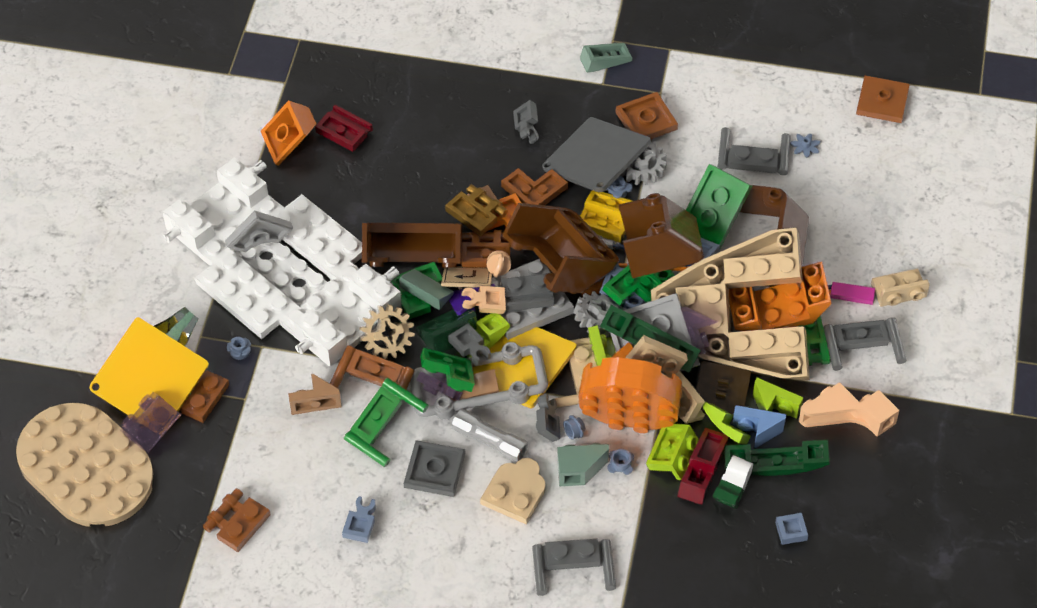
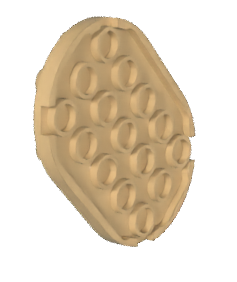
(84, 464)

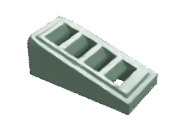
(597, 58)

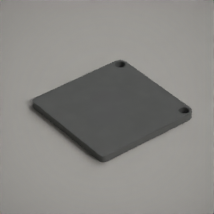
(596, 154)

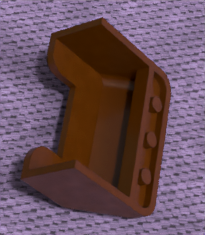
(563, 244)

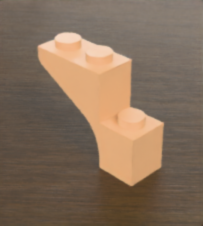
(839, 406)

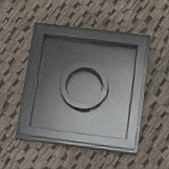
(434, 468)

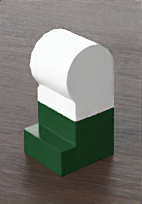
(733, 482)

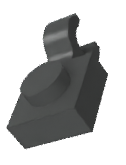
(524, 119)

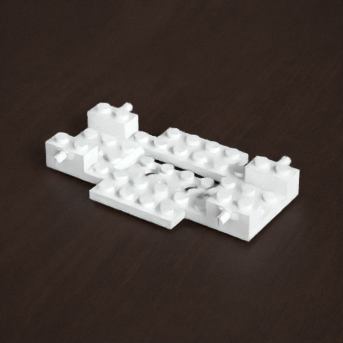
(261, 291)

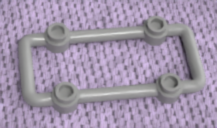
(517, 393)

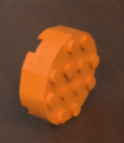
(630, 394)

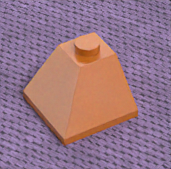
(287, 130)

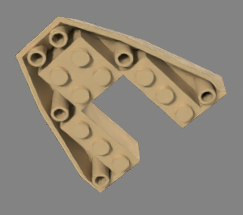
(705, 287)

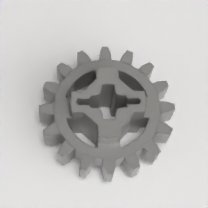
(647, 165)
(592, 310)

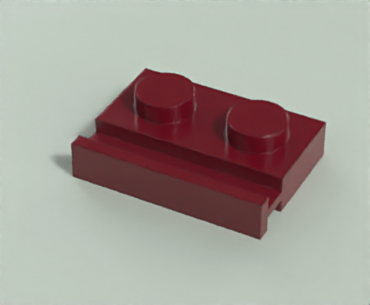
(343, 128)

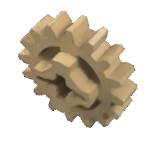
(383, 321)

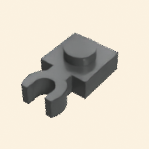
(467, 342)
(547, 421)

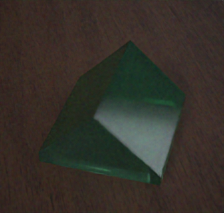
(437, 330)

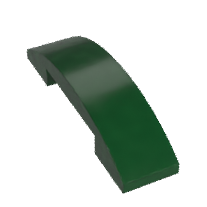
(632, 330)
(782, 460)

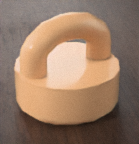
(498, 263)

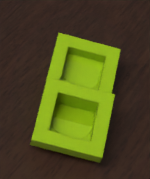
(491, 329)
(722, 420)

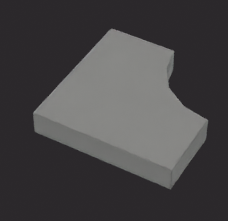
(257, 230)

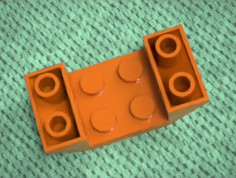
(781, 304)

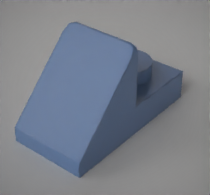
(765, 423)

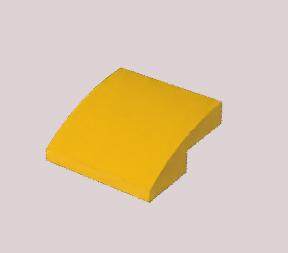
(603, 215)

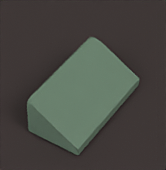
(425, 288)

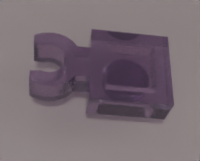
(433, 386)

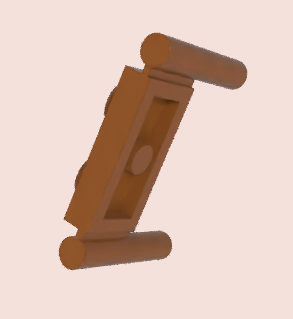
(370, 368)

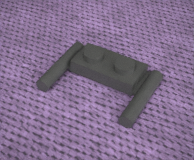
(753, 158)
(863, 335)
(573, 555)

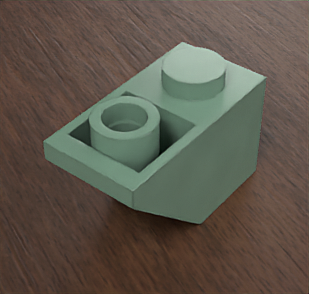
(580, 463)

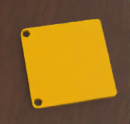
(555, 353)
(146, 364)

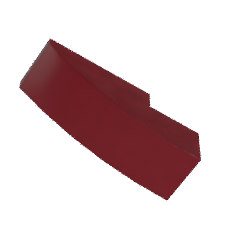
(703, 466)

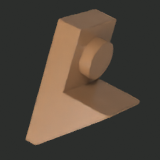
(321, 397)

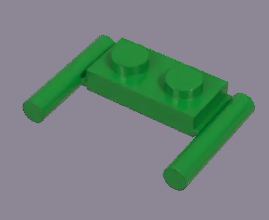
(377, 416)

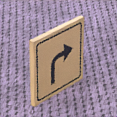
(466, 277)

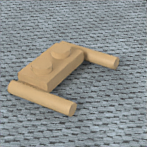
(580, 358)

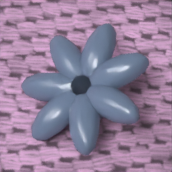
(805, 144)

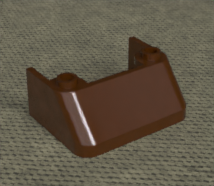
(776, 203)
(659, 235)
(412, 243)

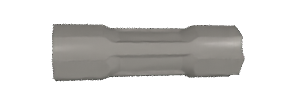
(506, 443)

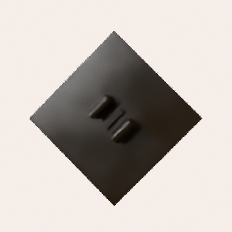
(723, 385)

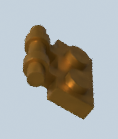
(471, 213)

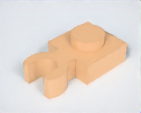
(487, 298)

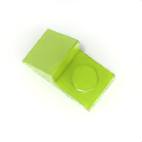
(773, 397)

